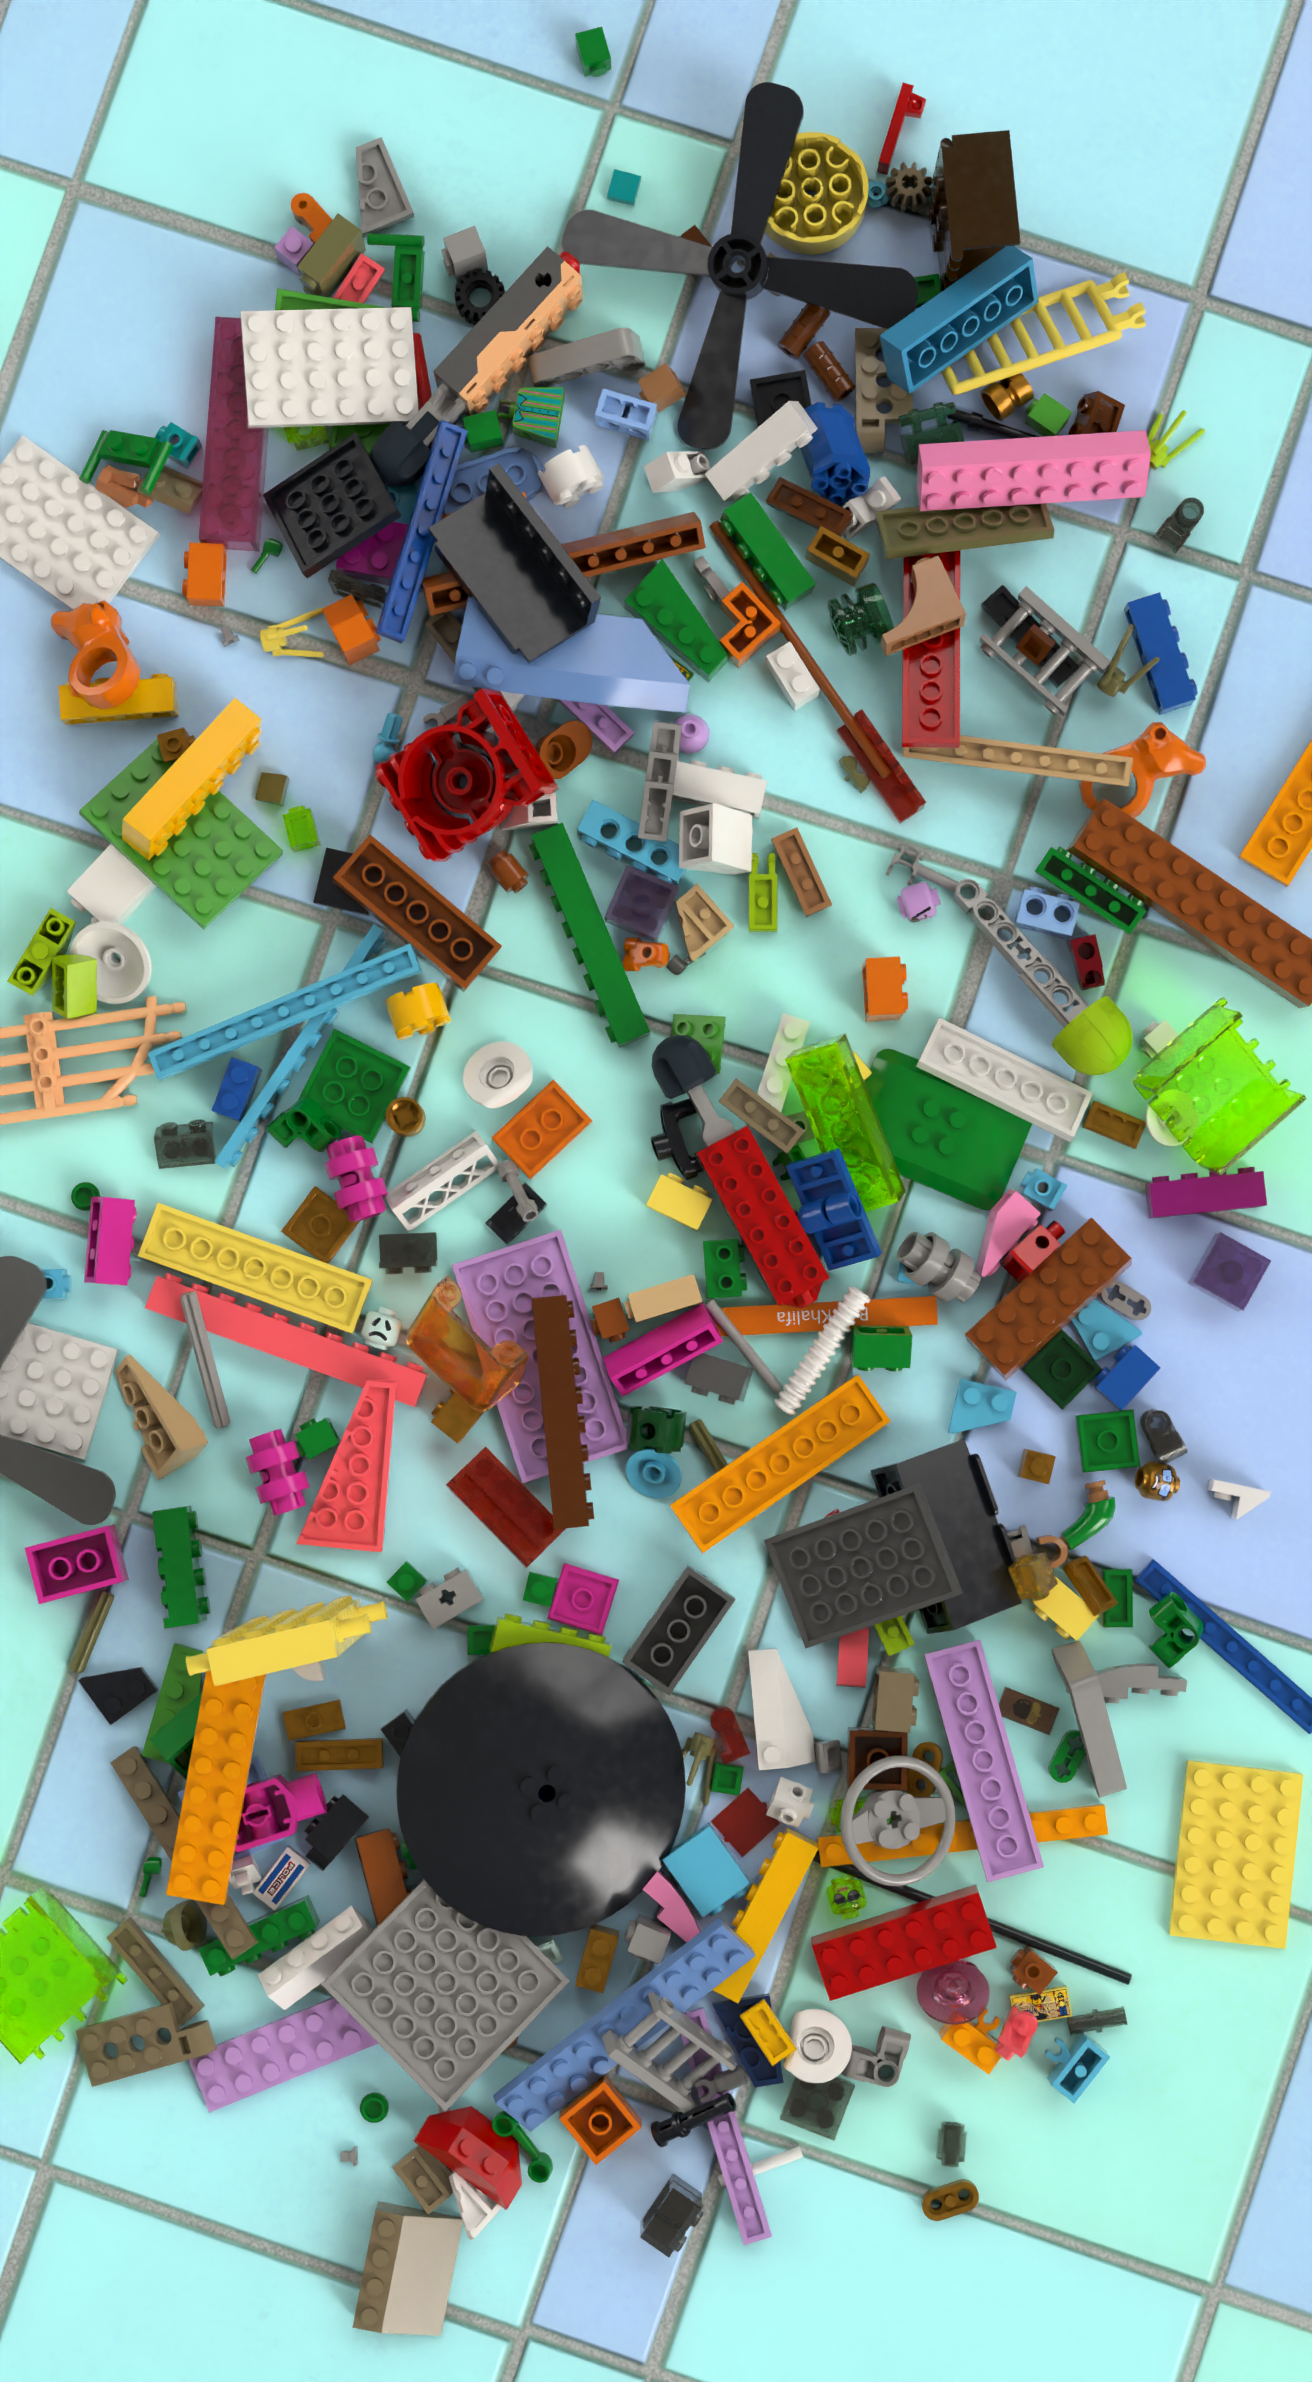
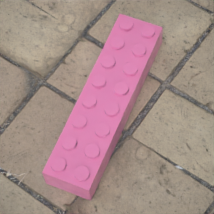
(1032, 470)

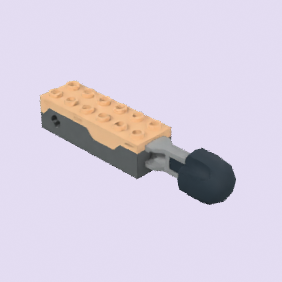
(483, 361)

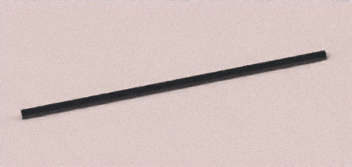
(1001, 1929)

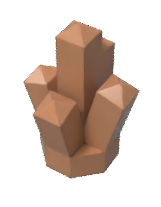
(121, 487)

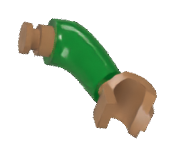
(1096, 1516)

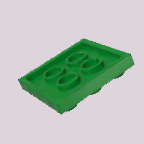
(355, 1084)

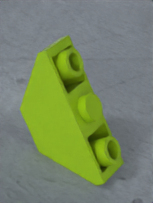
(36, 962)

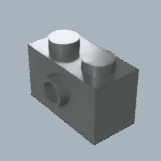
(720, 1377)

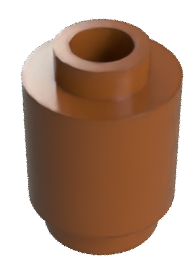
(508, 872)

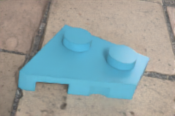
(1103, 1329)
(980, 1406)

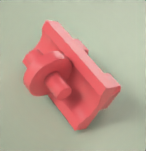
(1016, 2033)

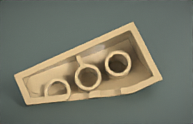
(166, 1426)

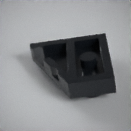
(118, 1691)

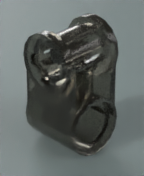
(1177, 527)
(1165, 1440)

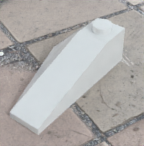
(779, 1721)

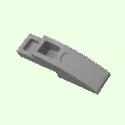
(1139, 1677)

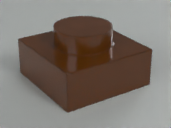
(1035, 644)

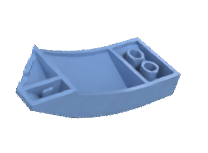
(604, 664)

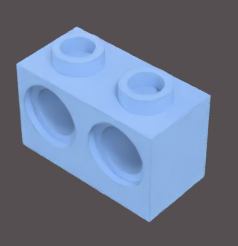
(625, 414)
(1045, 921)

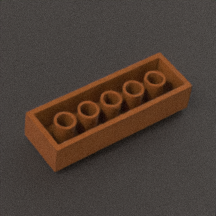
(416, 913)
(1048, 1299)

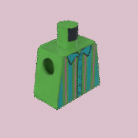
(536, 414)

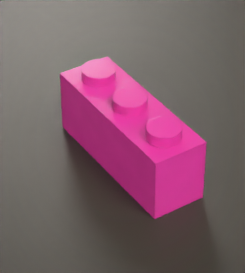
(110, 1241)

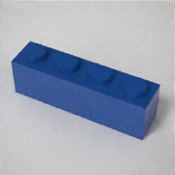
(1157, 638)

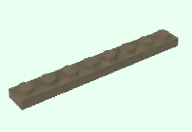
(164, 1822)

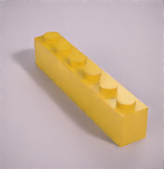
(769, 1903)

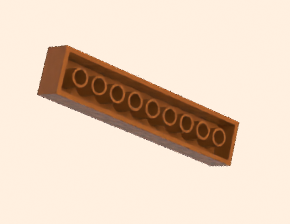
(1197, 901)

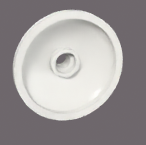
(116, 978)

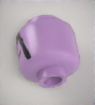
(918, 902)

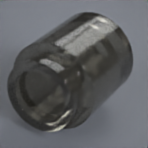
(951, 2144)

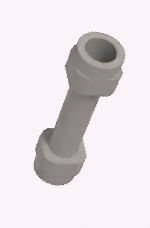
(526, 1208)

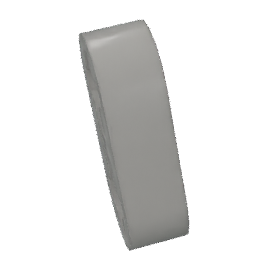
(1128, 1294)

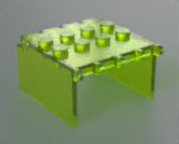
(1215, 1090)
(47, 1974)

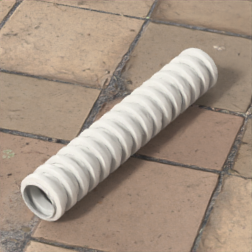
(822, 1350)

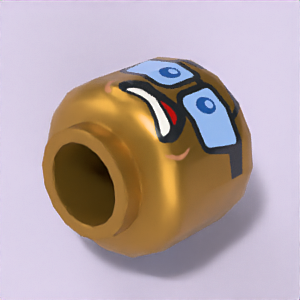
(1157, 1481)

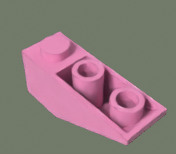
(1004, 1227)

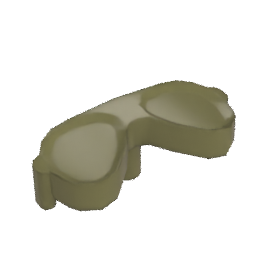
(859, 780)

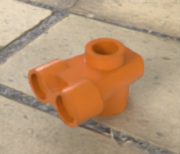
(644, 954)

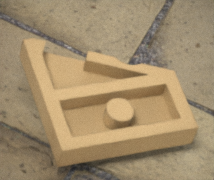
(700, 922)

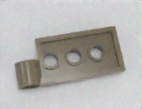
(868, 395)
(185, 2043)

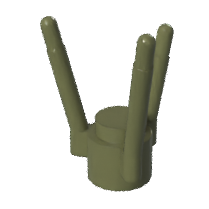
(1113, 677)
(701, 1747)

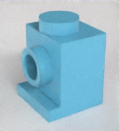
(1048, 1199)
(61, 1283)

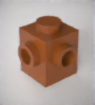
(610, 1320)
(1031, 1970)

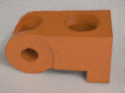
(310, 214)

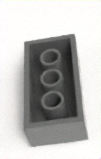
(678, 1629)

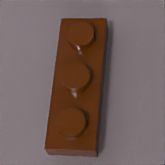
(808, 507)

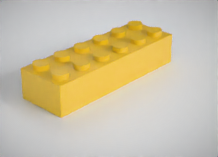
(192, 779)

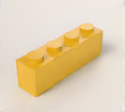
(150, 700)

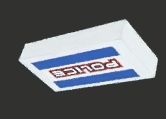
(281, 1878)

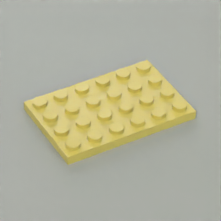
(1235, 1854)

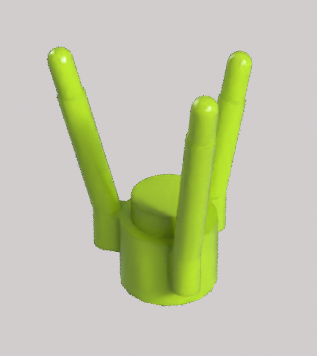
(1159, 449)

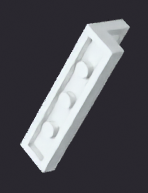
(439, 1177)

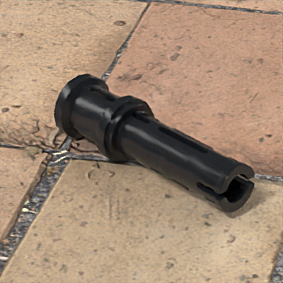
(682, 2123)

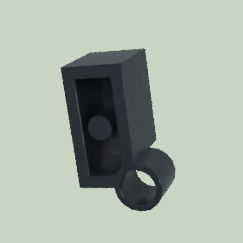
(333, 1830)

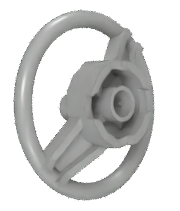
(907, 1818)

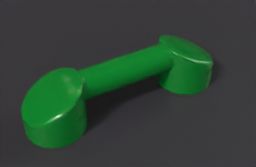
(541, 2163)

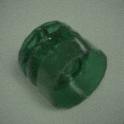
(860, 619)

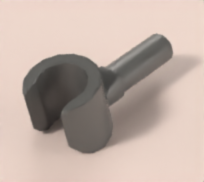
(677, 965)

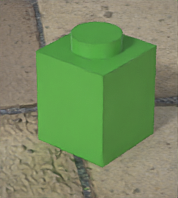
(1047, 416)

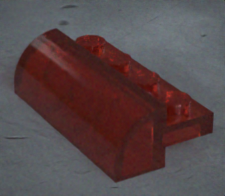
(504, 1507)

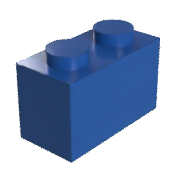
(236, 1089)
(1126, 1376)

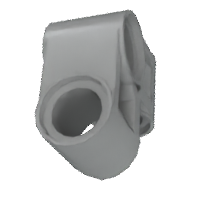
(890, 2050)

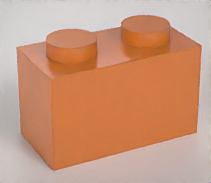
(206, 574)

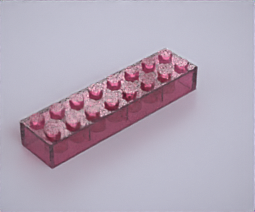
(232, 452)

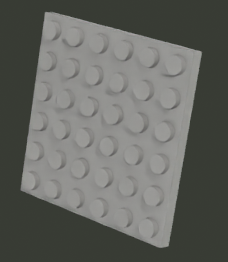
(443, 1991)

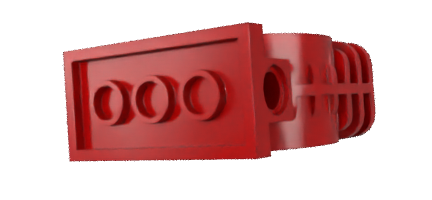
(410, 778)

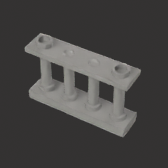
(1071, 642)
(660, 2076)

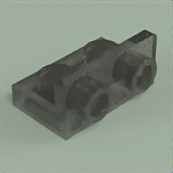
(185, 1144)
(408, 1251)

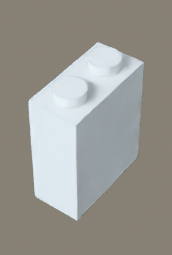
(110, 888)

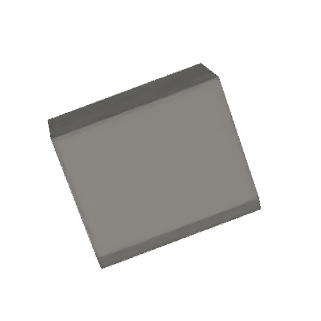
(827, 1756)

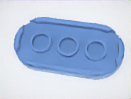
(472, 476)

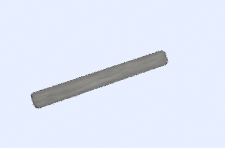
(205, 1359)

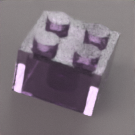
(641, 904)
(1229, 1272)

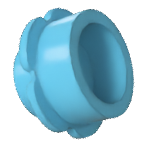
(877, 201)

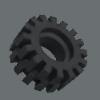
(469, 284)

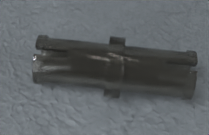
(1097, 2020)

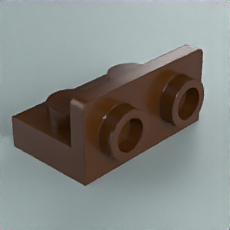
(1097, 414)

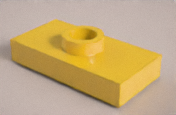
(768, 2032)

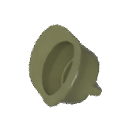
(185, 1925)

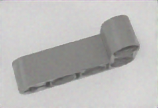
(587, 356)

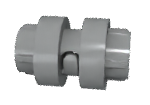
(946, 1271)

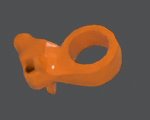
(99, 639)
(1155, 756)

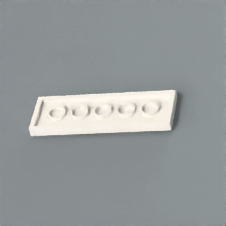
(1004, 1079)

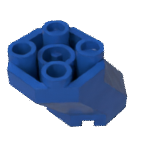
(835, 455)

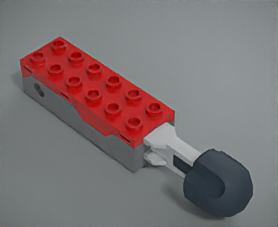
(743, 1181)

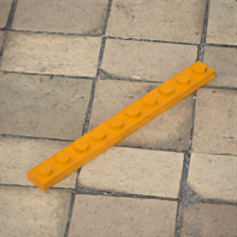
(1047, 1826)

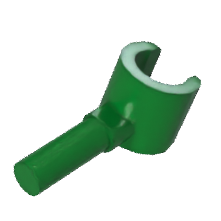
(271, 547)
(151, 1866)

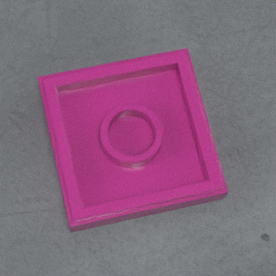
(583, 1599)

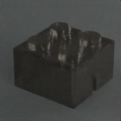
(671, 2216)

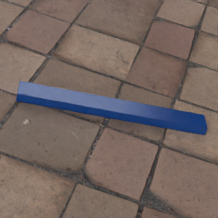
(417, 540)
(1233, 1648)

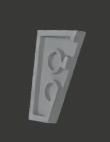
(380, 189)

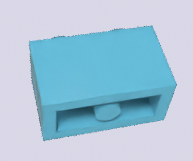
(1076, 2066)

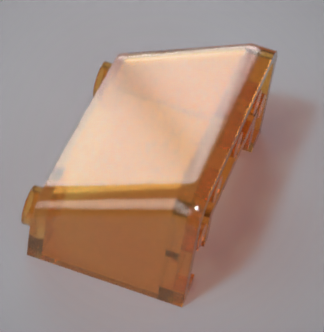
(459, 1355)

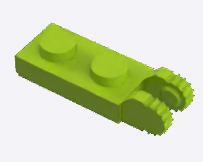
(763, 896)

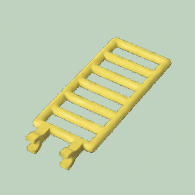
(1097, 294)

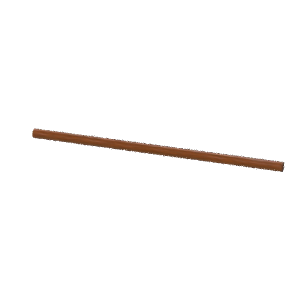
(802, 651)

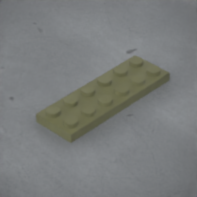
(917, 532)

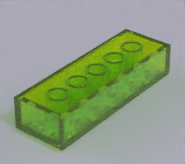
(846, 1118)

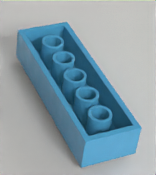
(959, 318)

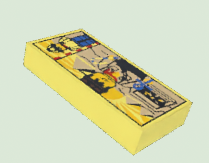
(1050, 2005)

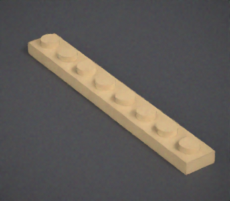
(1031, 760)

